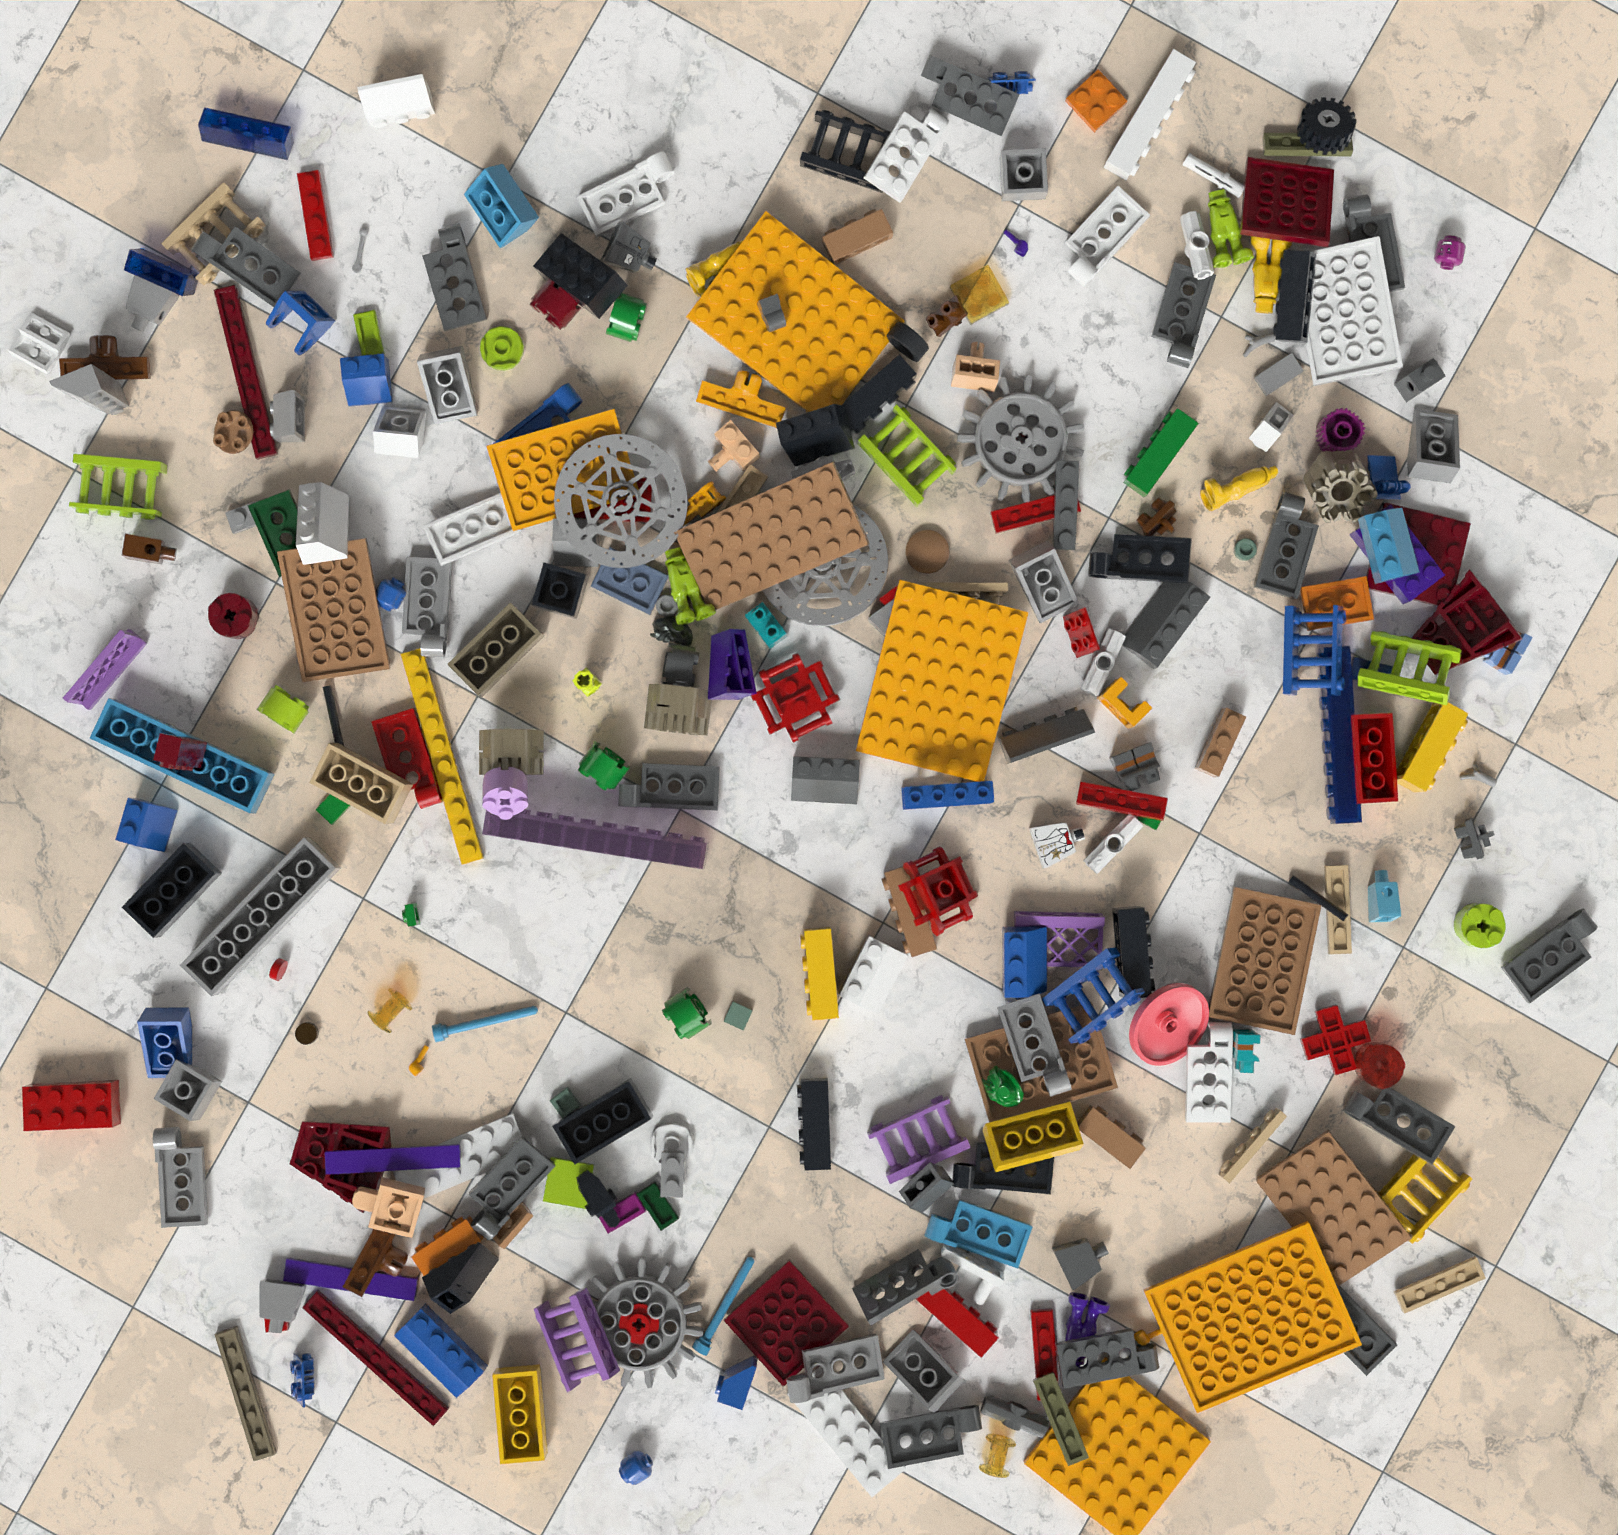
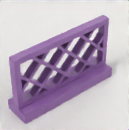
(105, 669)
(1065, 920)

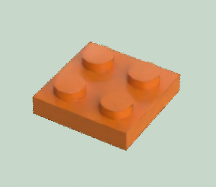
(1096, 101)

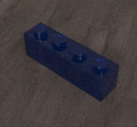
(245, 133)

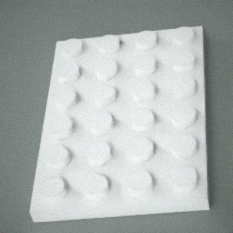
(1351, 314)

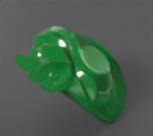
(1003, 1087)

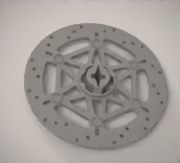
(666, 469)
(824, 573)

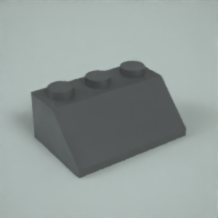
(825, 780)

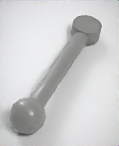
(356, 267)

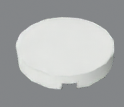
(673, 1138)

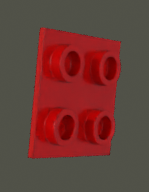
(1081, 633)

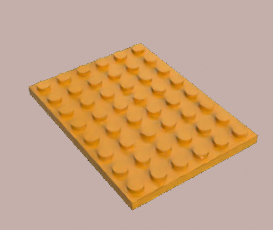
(830, 319)
(941, 681)
(1252, 1317)

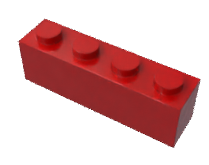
(961, 1319)

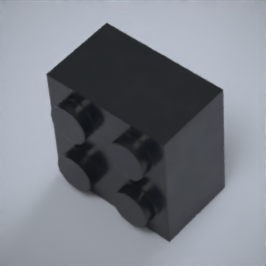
(560, 590)

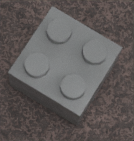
(1023, 174)

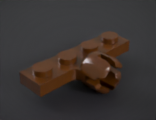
(106, 358)
(375, 1256)

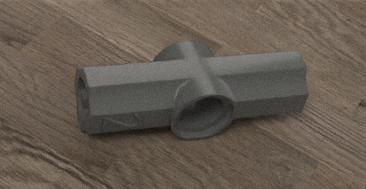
(1014, 1415)

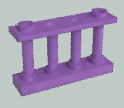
(916, 1161)
(594, 1334)

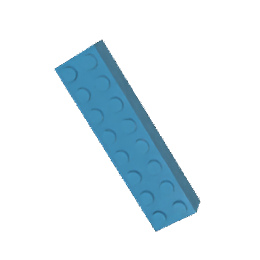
(221, 772)

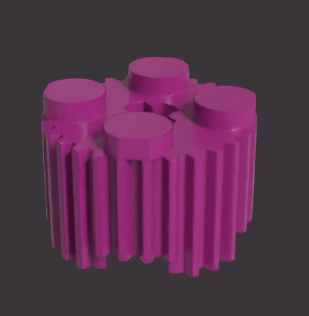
(1348, 423)

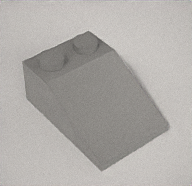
(447, 384)
(1434, 446)
(1044, 581)
(923, 1371)

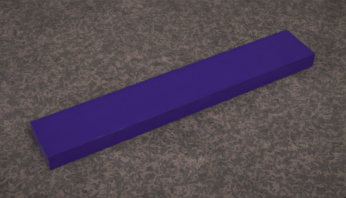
(392, 1159)
(335, 1276)

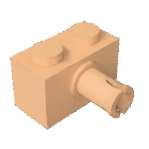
(975, 371)
(734, 447)

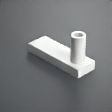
(989, 1274)

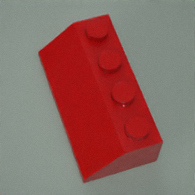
(1374, 758)

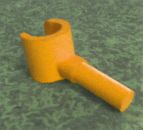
(415, 1068)
(1143, 1338)

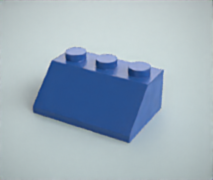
(1024, 961)

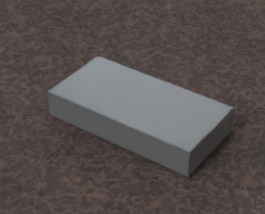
(1278, 374)

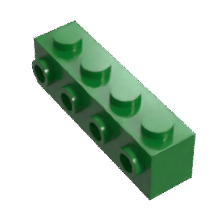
(1160, 452)

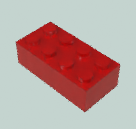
(71, 1105)

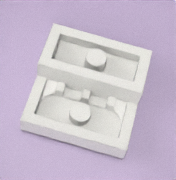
(39, 343)

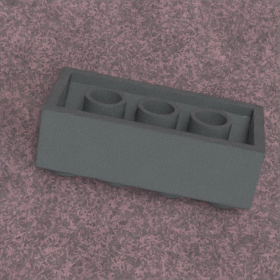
(1164, 621)
(1045, 736)

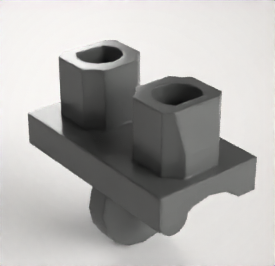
(1474, 849)

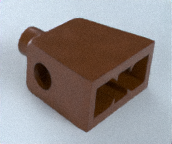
(138, 549)

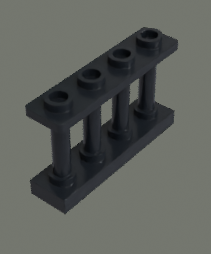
(833, 166)

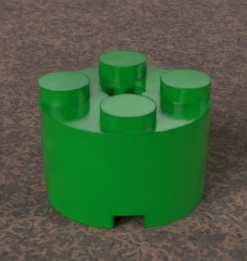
(625, 317)
(603, 766)
(686, 1014)

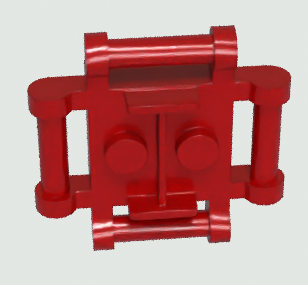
(795, 697)
(938, 891)

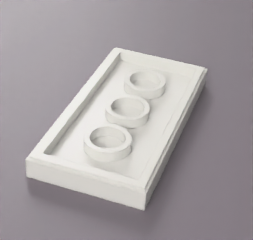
(469, 529)

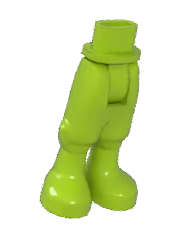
(1225, 226)
(684, 585)

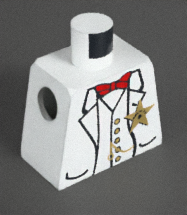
(1055, 842)

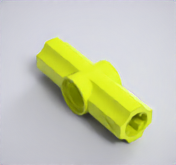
(586, 682)

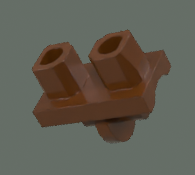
(947, 316)
(1161, 521)

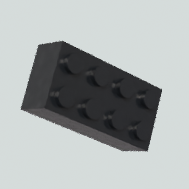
(580, 275)
(171, 890)
(1133, 944)
(602, 1121)

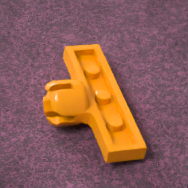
(741, 399)

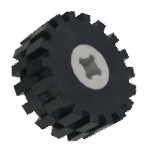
(1326, 126)

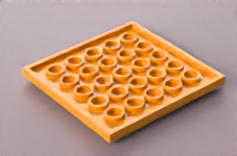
(1134, 1454)

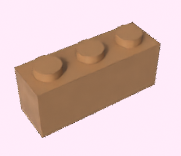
(857, 236)
(1220, 742)
(1111, 1136)

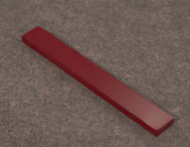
(245, 370)
(375, 1357)

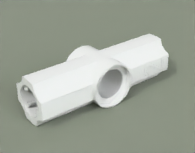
(1198, 255)
(1109, 649)
(1123, 833)

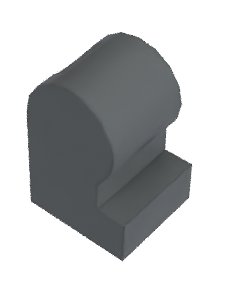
(772, 313)

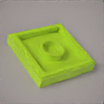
(562, 1184)

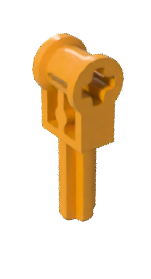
(702, 502)

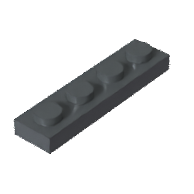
(1065, 505)

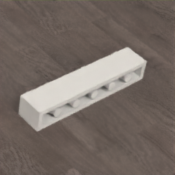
(1150, 114)

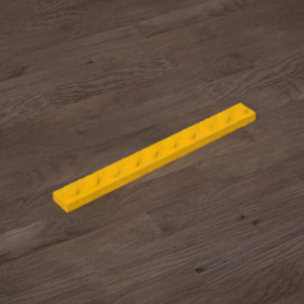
(442, 756)

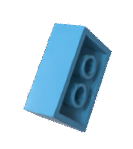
(501, 205)
(1388, 545)

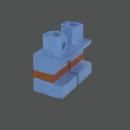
(1508, 657)

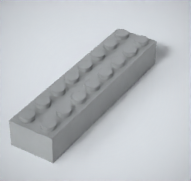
(260, 916)

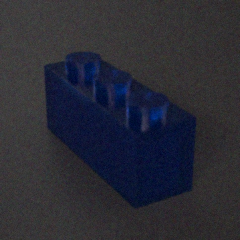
(161, 272)

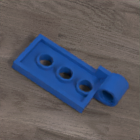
(559, 404)

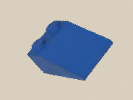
(165, 1038)

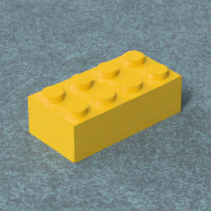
(1430, 747)
(821, 973)
(1032, 1136)
(520, 1414)

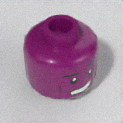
(1449, 252)

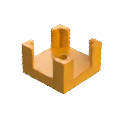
(1119, 707)

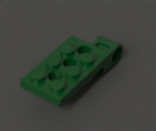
(271, 531)

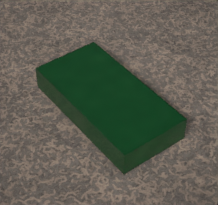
(657, 1206)

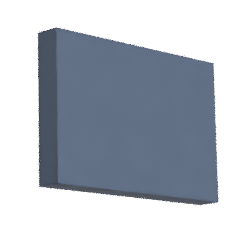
(634, 586)

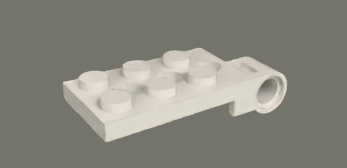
(650, 171)
(878, 174)
(1089, 265)
(1221, 1043)

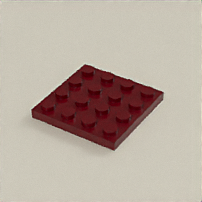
(1287, 202)
(1445, 543)
(783, 1320)

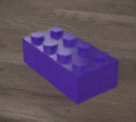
(1409, 586)

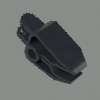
(598, 1198)

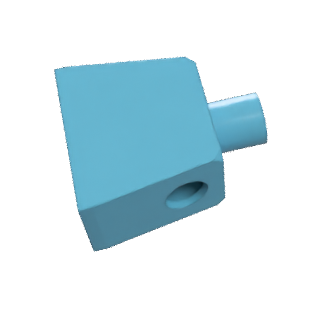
(1383, 907)

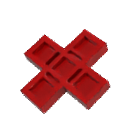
(1335, 1039)

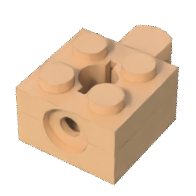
(393, 1206)

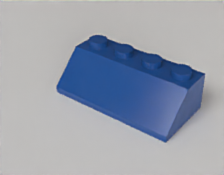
(441, 1350)

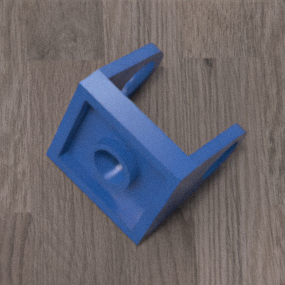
(309, 310)

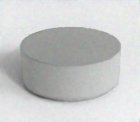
(666, 606)

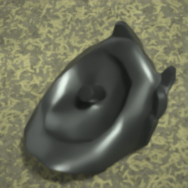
(668, 631)

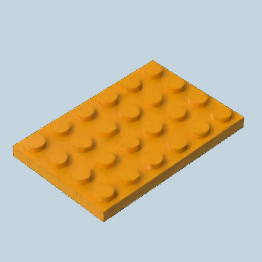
(531, 465)

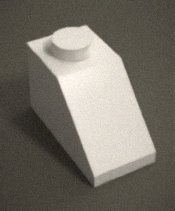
(1271, 427)

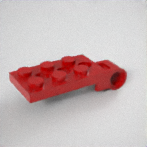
(427, 787)

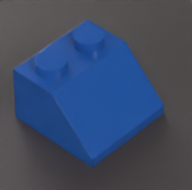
(366, 379)
(146, 824)
(736, 1382)

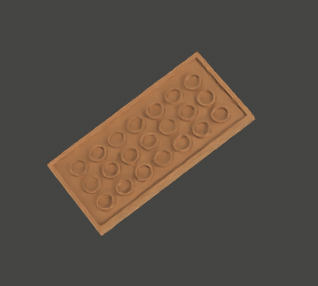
(772, 536)

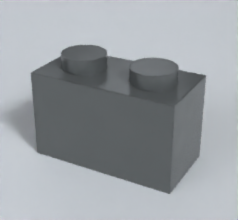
(926, 1187)

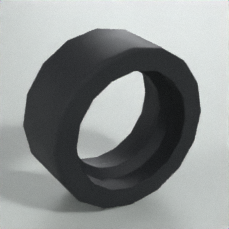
(907, 341)

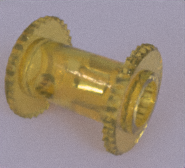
(389, 1010)
(997, 1455)

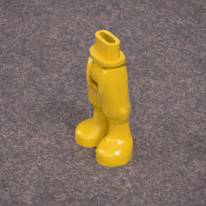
(700, 272)
(1265, 275)
(1217, 495)

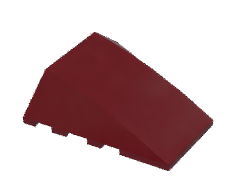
(1469, 622)
(319, 1137)

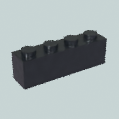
(1295, 296)
(878, 392)
(816, 1126)

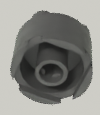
(679, 665)

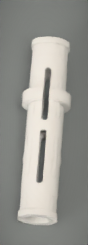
(1214, 175)

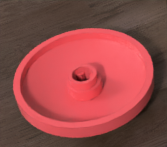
(1168, 1023)

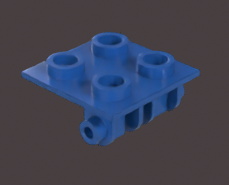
(1020, 77)
(1385, 477)
(301, 1388)

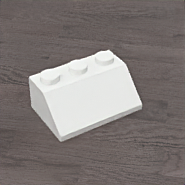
(396, 100)
(873, 974)

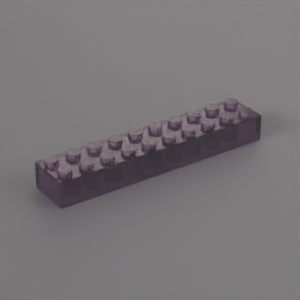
(599, 839)

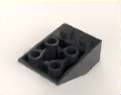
(460, 1277)

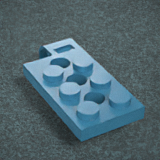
(945, 1231)

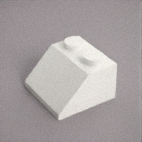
(399, 432)

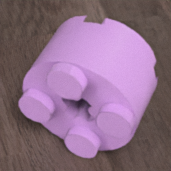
(505, 792)

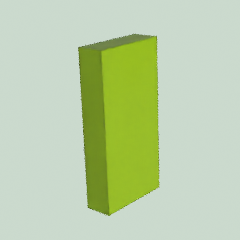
(368, 333)

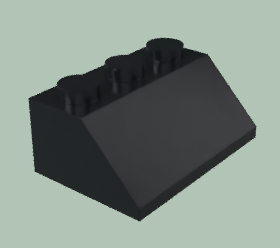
(816, 434)

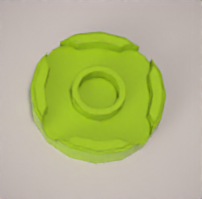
(501, 348)

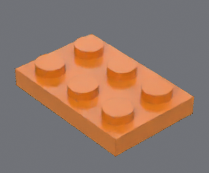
(1349, 593)

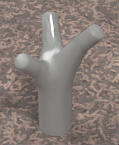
(1258, 341)
(1480, 776)

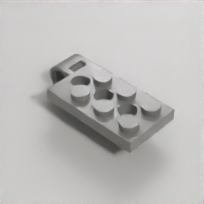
(435, 638)
(1054, 1071)
(167, 1145)
(806, 1387)

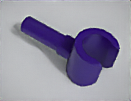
(1022, 246)

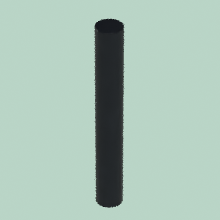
(333, 717)
(1307, 890)

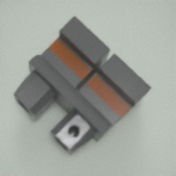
(1134, 763)

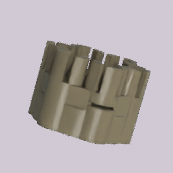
(1346, 498)
(677, 709)
(511, 749)

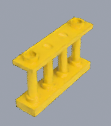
(1398, 1186)

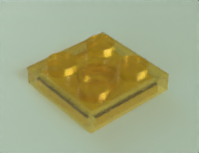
(980, 294)

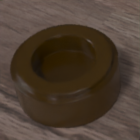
(306, 1033)

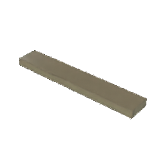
(245, 1393)

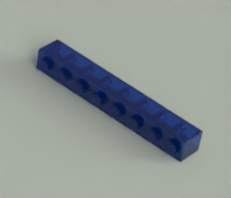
(1339, 743)

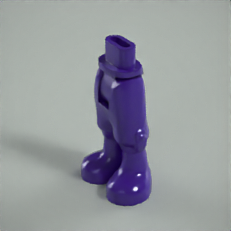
(1074, 1325)

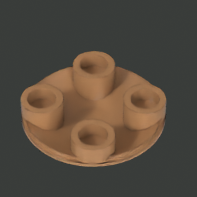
(233, 431)
(927, 551)

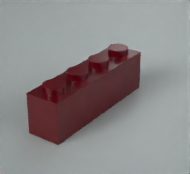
(179, 752)

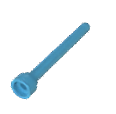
(441, 1031)
(703, 1344)

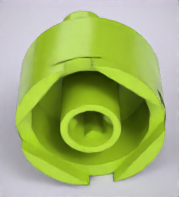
(282, 709)
(1492, 925)

